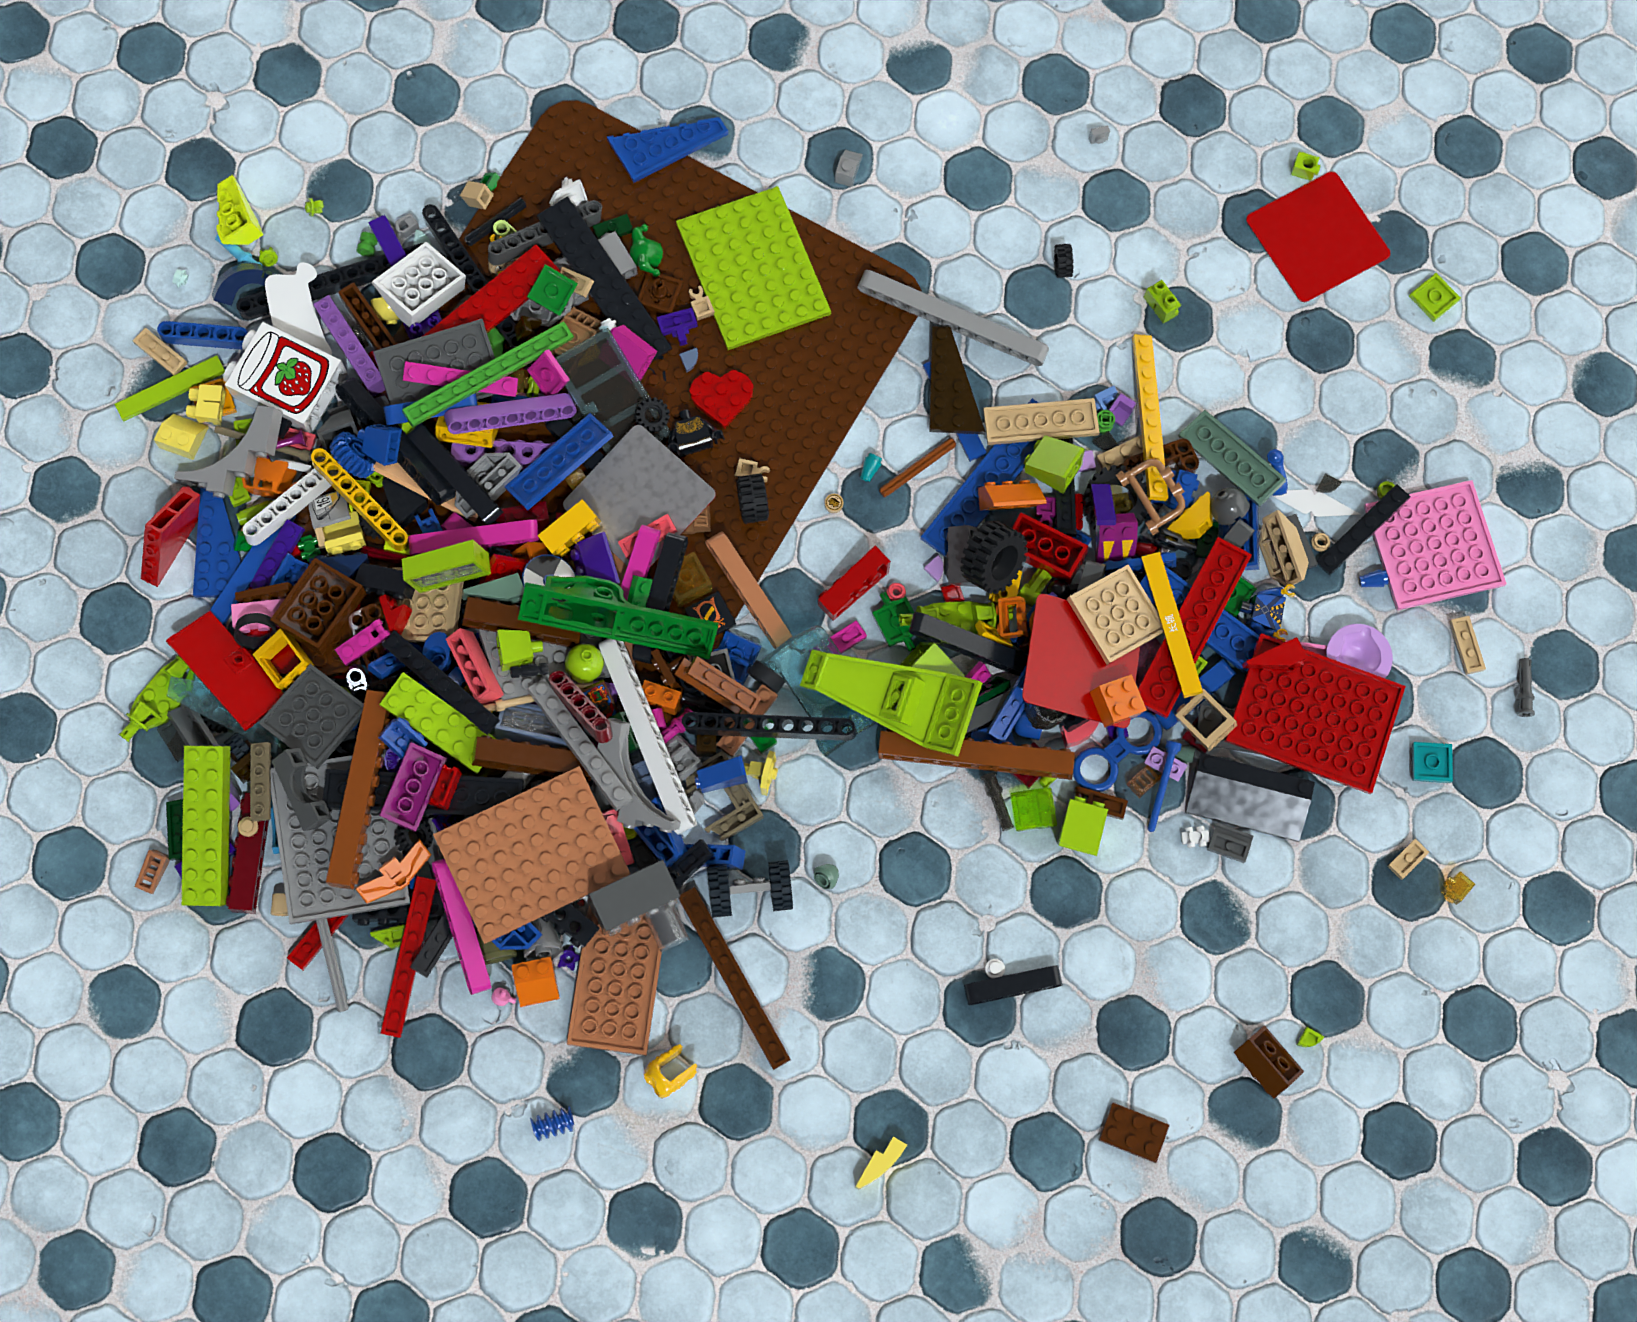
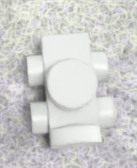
(1194, 837)

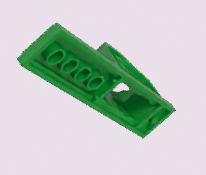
(591, 612)

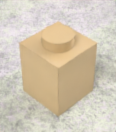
(476, 195)

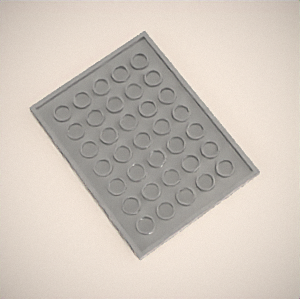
(308, 853)

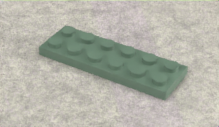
(1232, 458)

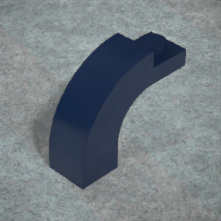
(237, 277)

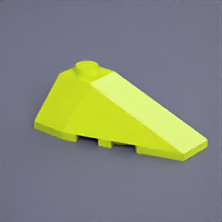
(235, 215)

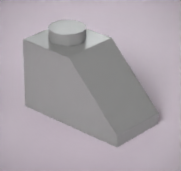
(848, 168)

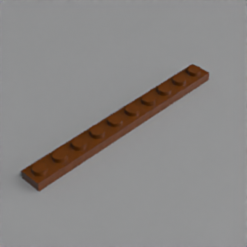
(734, 979)

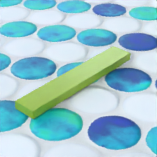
(169, 388)

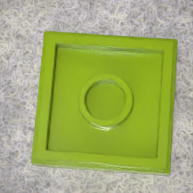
(1434, 297)

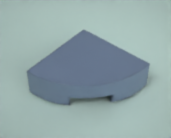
(689, 359)

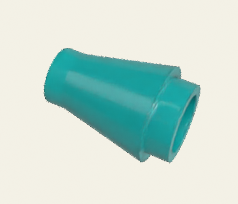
(870, 467)

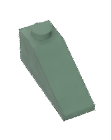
(505, 590)

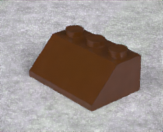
(1268, 1062)

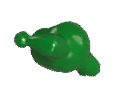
(645, 252)

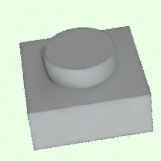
(1099, 135)

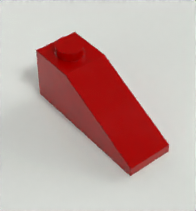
(1281, 657)

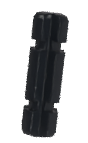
(529, 670)

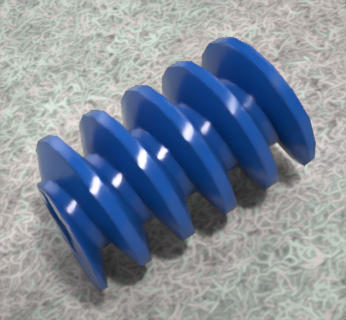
(552, 1124)

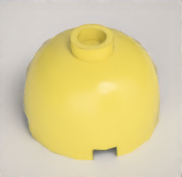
(384, 311)

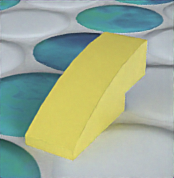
(881, 1162)

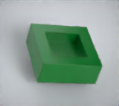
(490, 180)
(240, 542)

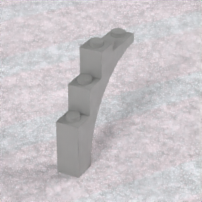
(241, 461)
(641, 809)

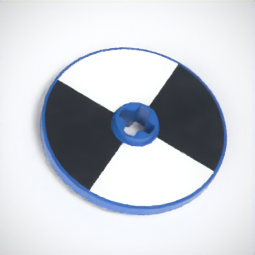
(543, 566)

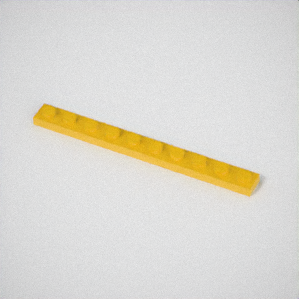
(1149, 414)

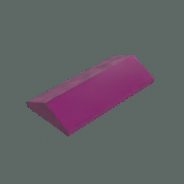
(412, 787)

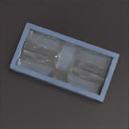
(528, 724)

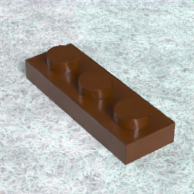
(264, 593)

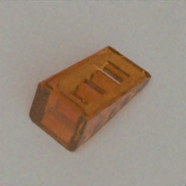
(1136, 788)

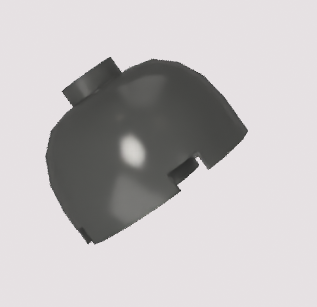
(1229, 505)

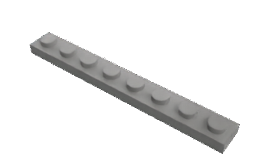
(580, 744)

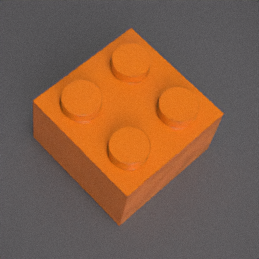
(1118, 700)

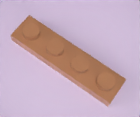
(731, 744)

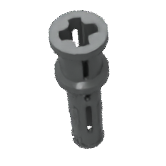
(1525, 694)

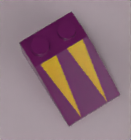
(1117, 540)

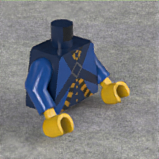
(1266, 611)

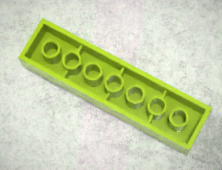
(205, 825)

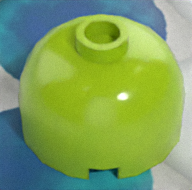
(584, 663)

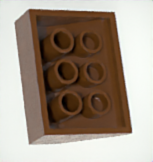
(318, 606)

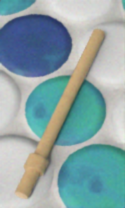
(500, 705)

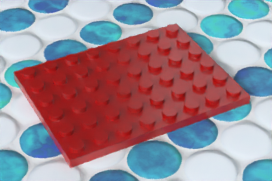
(1318, 717)

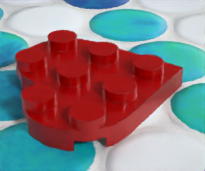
(722, 396)

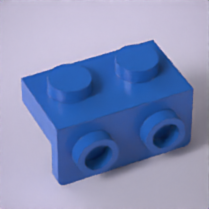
(289, 571)
(398, 736)

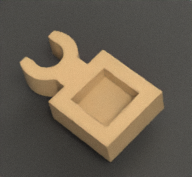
(701, 305)
(748, 467)

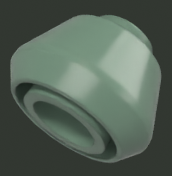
(826, 876)

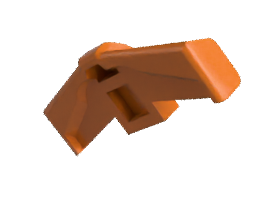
(395, 874)

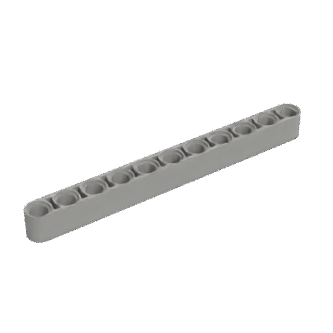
(954, 317)

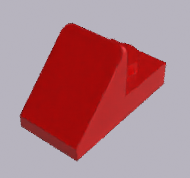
(395, 615)

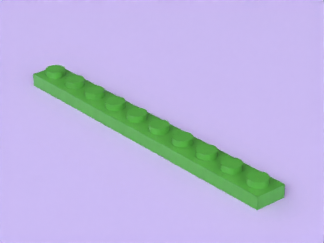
(487, 374)

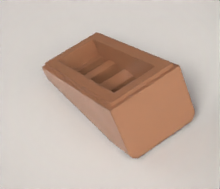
(158, 873)

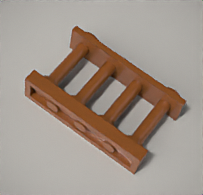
(717, 685)

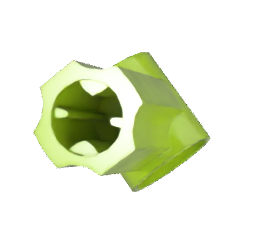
(1035, 586)

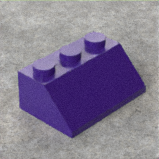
(594, 558)

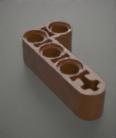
(1174, 454)
(368, 617)

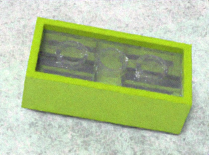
(446, 566)

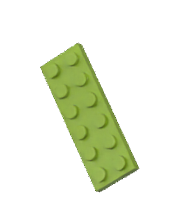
(433, 719)

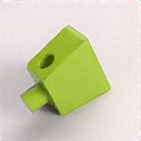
(516, 648)

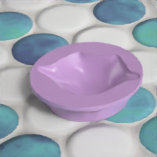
(1361, 648)

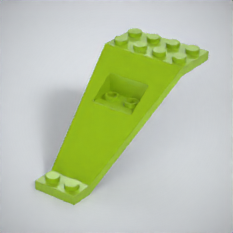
(930, 708)

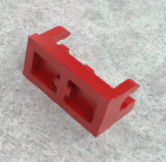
(445, 787)

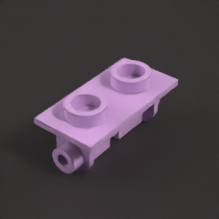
(1157, 759)

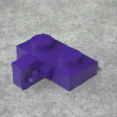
(678, 324)

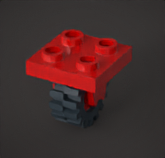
(503, 564)

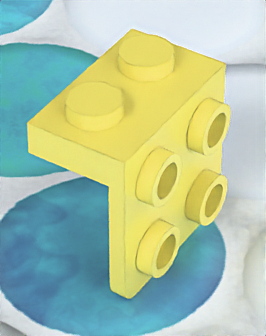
(344, 536)

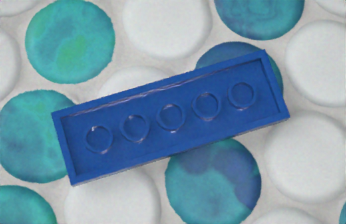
(558, 461)

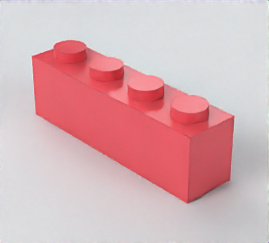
(474, 666)

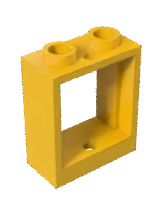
(274, 646)

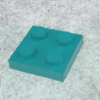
(1432, 762)

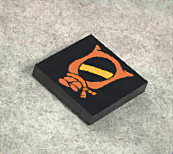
(712, 609)

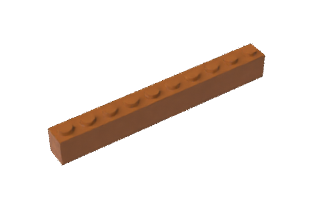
(983, 756)
(359, 794)

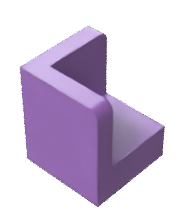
(1122, 409)

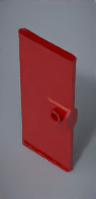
(226, 669)

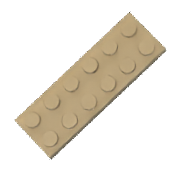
(1035, 420)

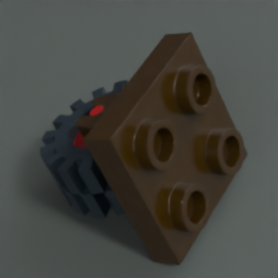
(241, 755)

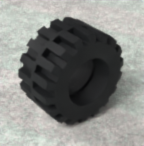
(752, 498)

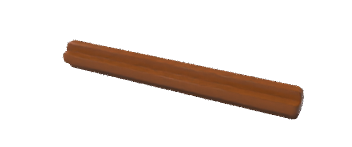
(917, 467)

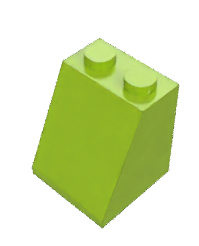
(1054, 462)
(931, 657)
(1082, 826)

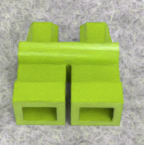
(1162, 301)

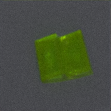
(1033, 809)

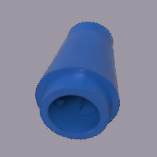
(1374, 579)

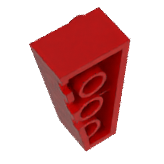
(854, 583)

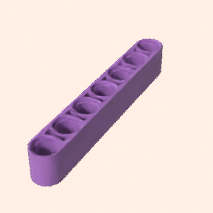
(509, 413)

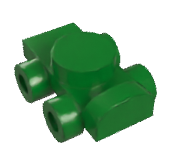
(308, 544)

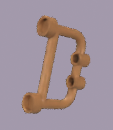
(1176, 489)

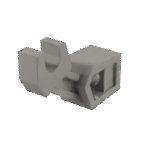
(410, 222)

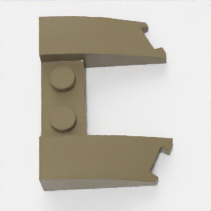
(746, 809)

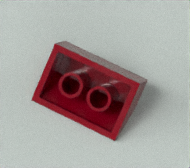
(519, 513)

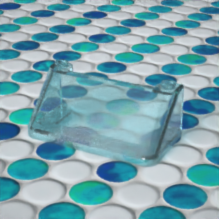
(791, 660)

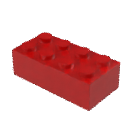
(1051, 549)

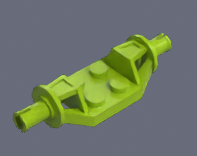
(959, 614)
(155, 700)

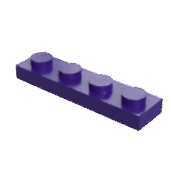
(283, 544)

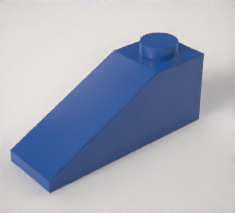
(724, 856)

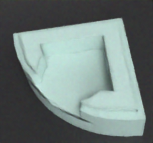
(420, 237)

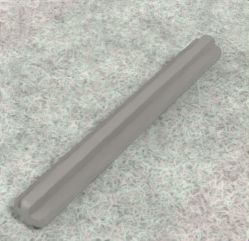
(332, 965)

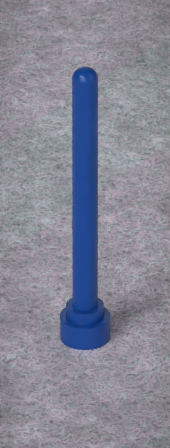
(1172, 749)

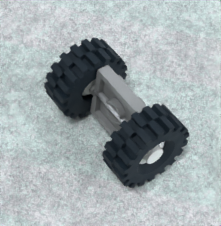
(778, 885)

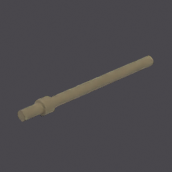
(304, 455)

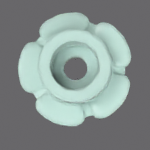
(180, 278)

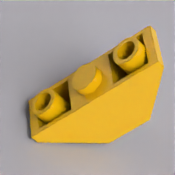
(1194, 520)

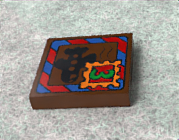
(600, 694)

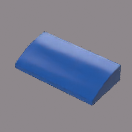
(1252, 543)

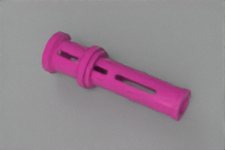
(676, 727)

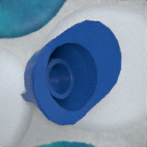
(438, 650)

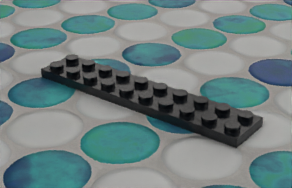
(590, 259)
(470, 797)

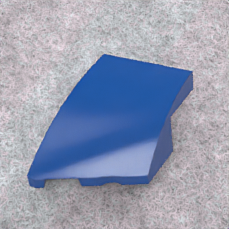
(741, 654)

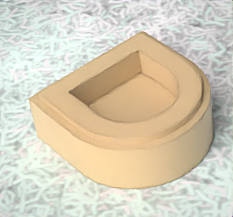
(320, 537)

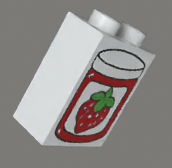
(285, 375)

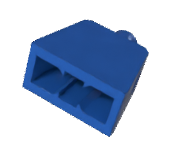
(381, 443)

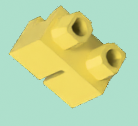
(209, 403)

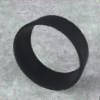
(248, 642)

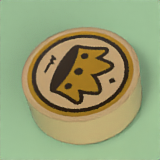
(834, 503)

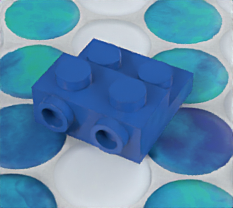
(1189, 484)

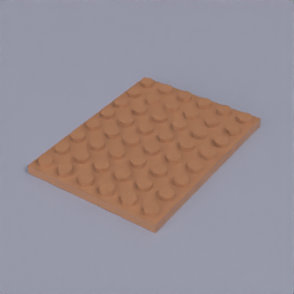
(531, 854)

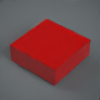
(952, 593)

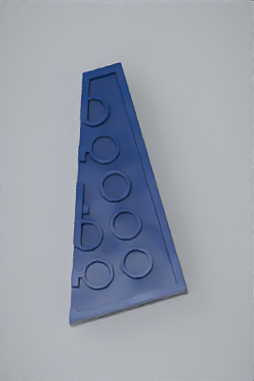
(659, 147)
(214, 548)

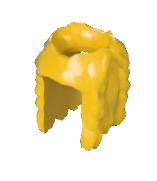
(661, 1085)

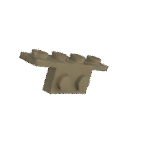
(260, 782)

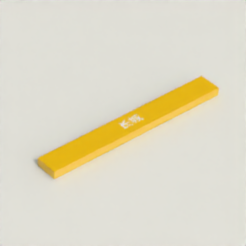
(1172, 625)

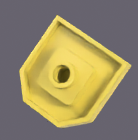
(763, 771)

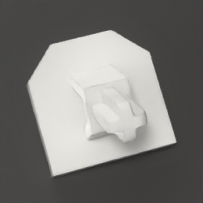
(573, 190)

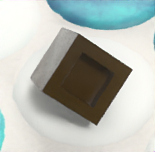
(526, 328)

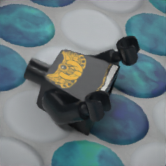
(692, 435)

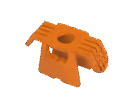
(275, 478)

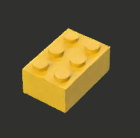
(570, 528)

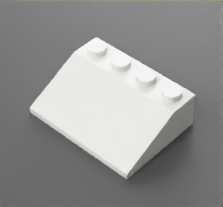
(419, 284)

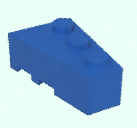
(664, 845)

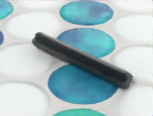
(487, 227)

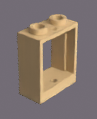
(1216, 736)

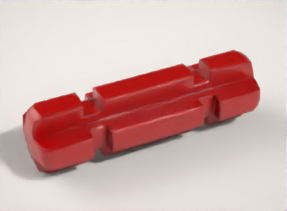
(1079, 511)

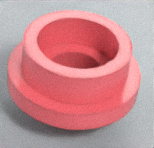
(896, 586)

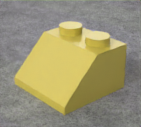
(180, 436)

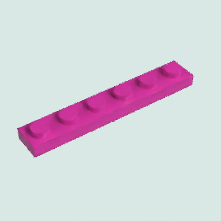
(443, 376)

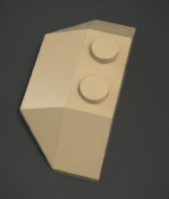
(1282, 549)

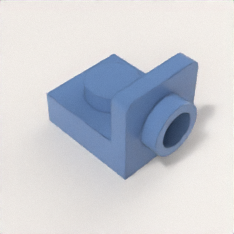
(1105, 398)

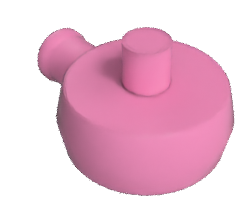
(501, 997)

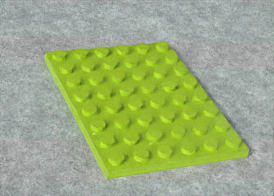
(753, 268)

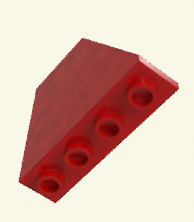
(167, 534)

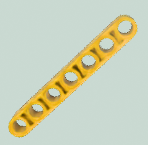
(357, 491)

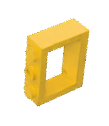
(471, 438)

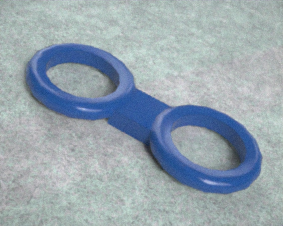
(1115, 753)

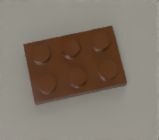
(1134, 1132)

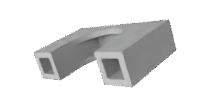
(616, 252)

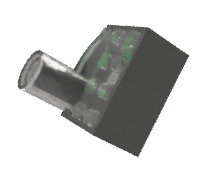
(639, 896)

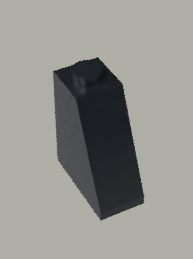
(403, 502)

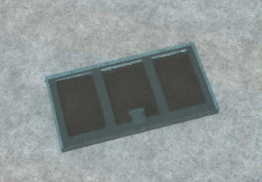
(606, 386)

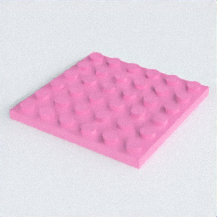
(1438, 547)

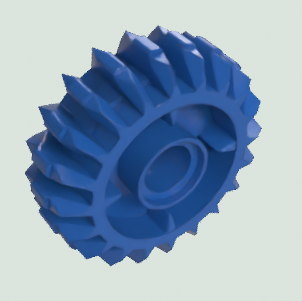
(349, 454)

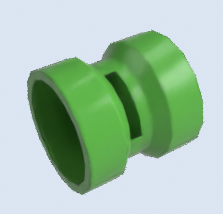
(367, 244)
(1105, 421)

